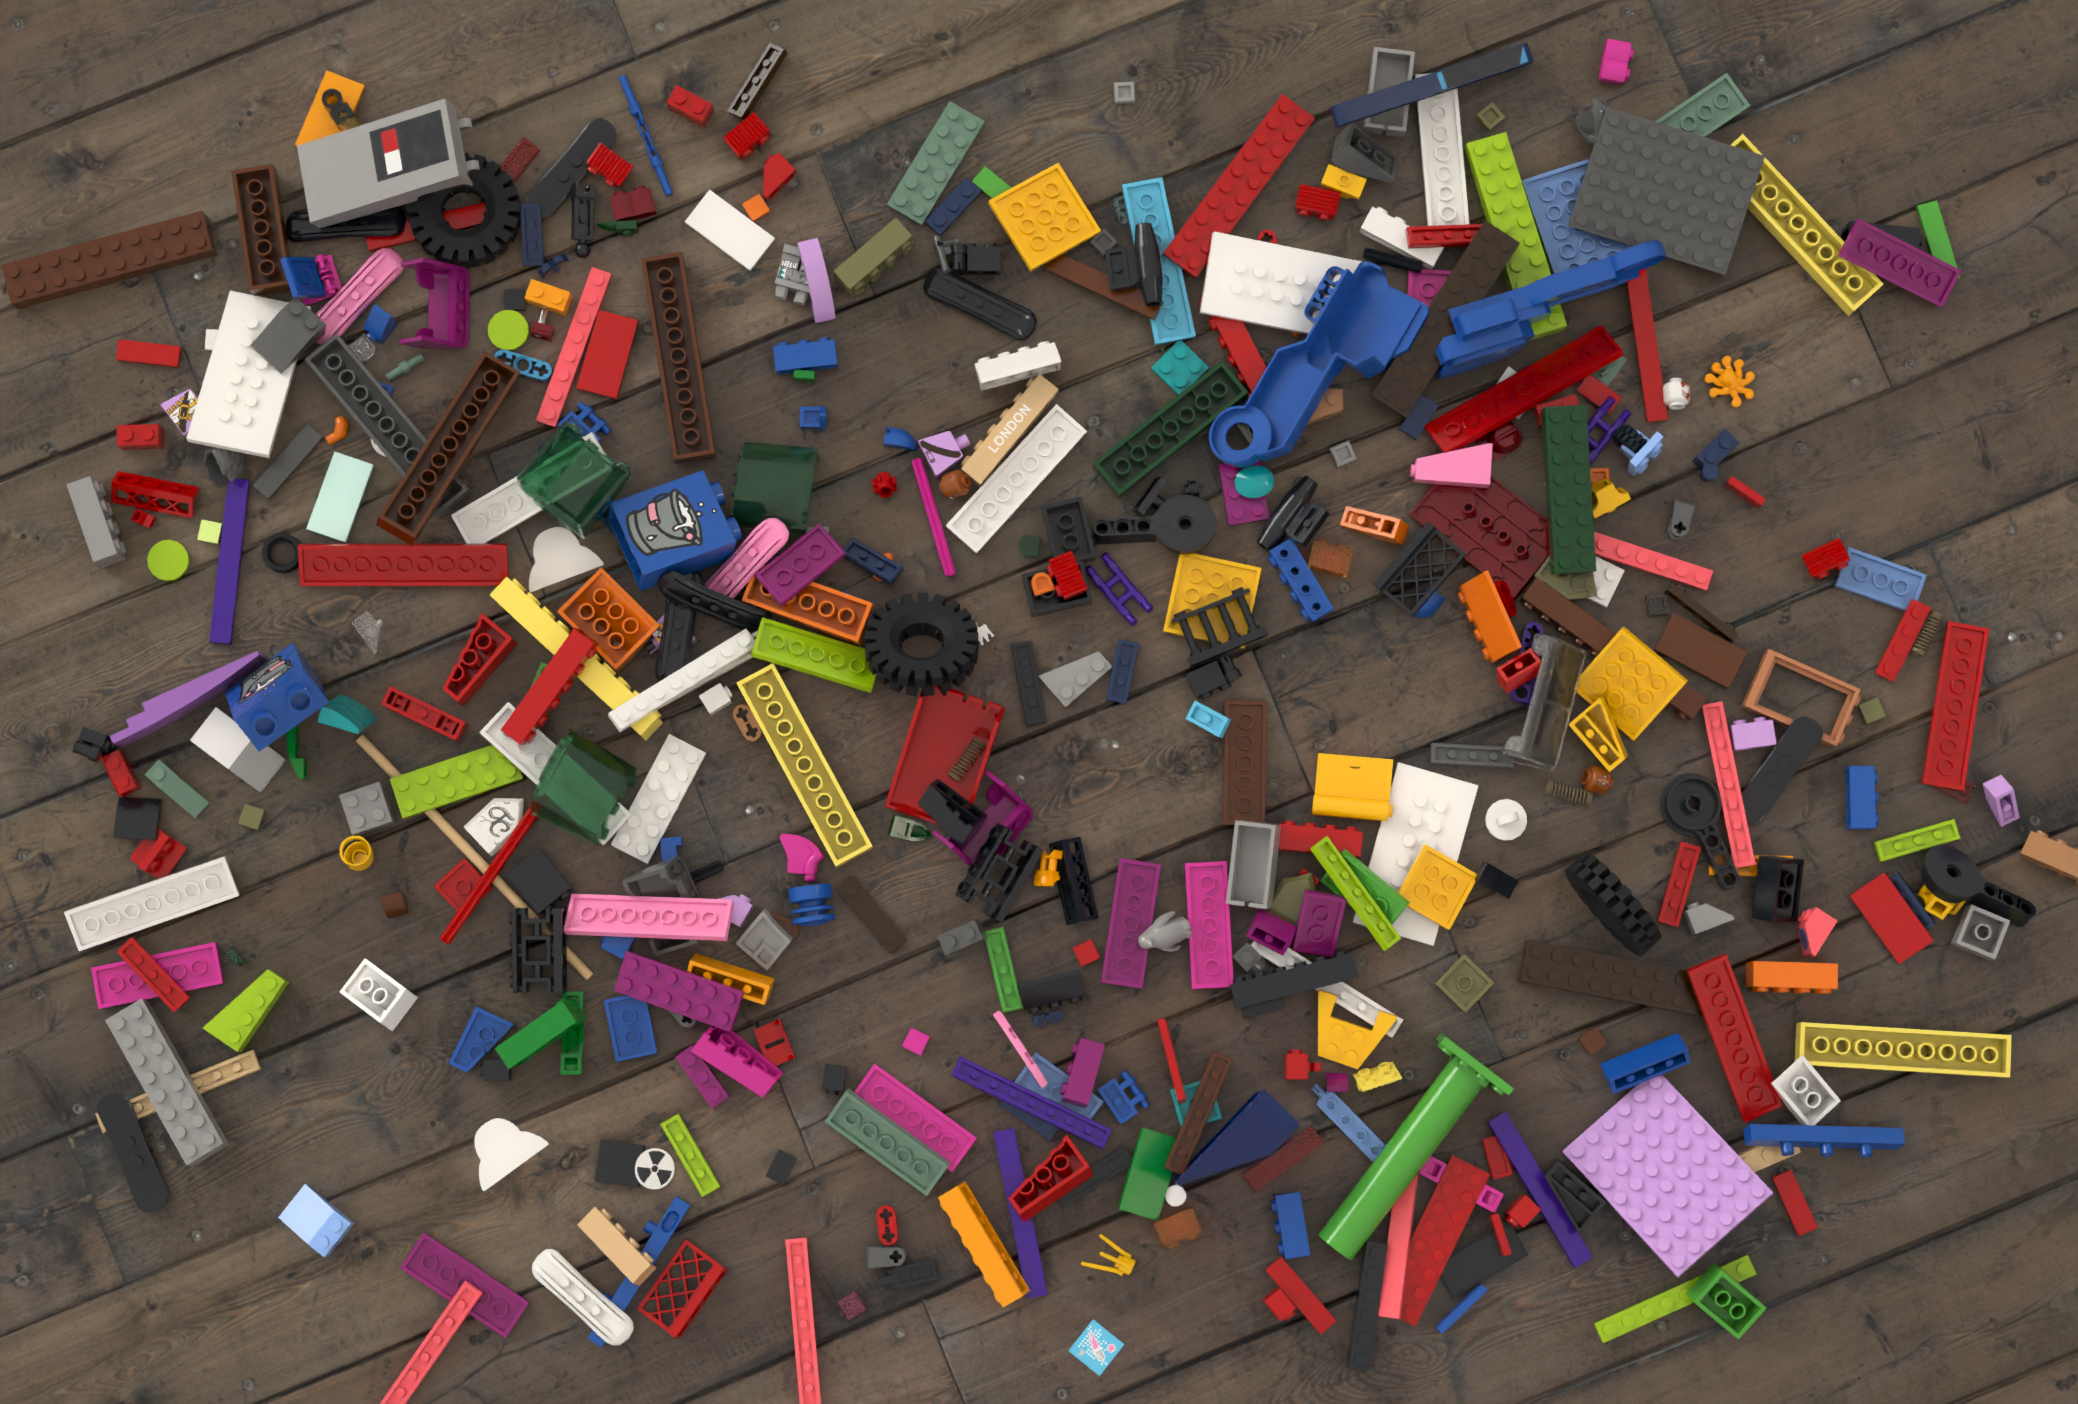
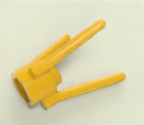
(1123, 1264)

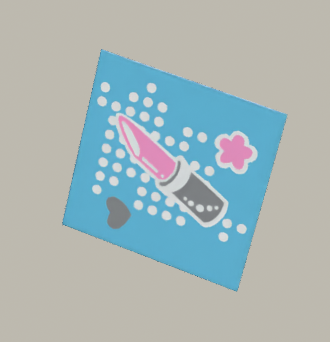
(1096, 1347)

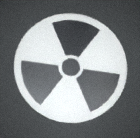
(654, 1168)

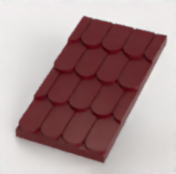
(1491, 528)

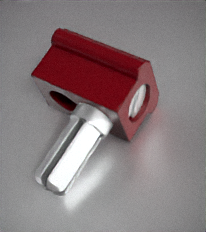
(541, 329)

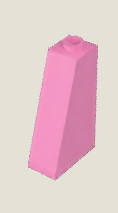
(1458, 468)

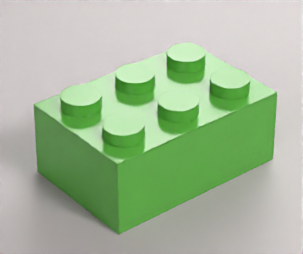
(1726, 1300)

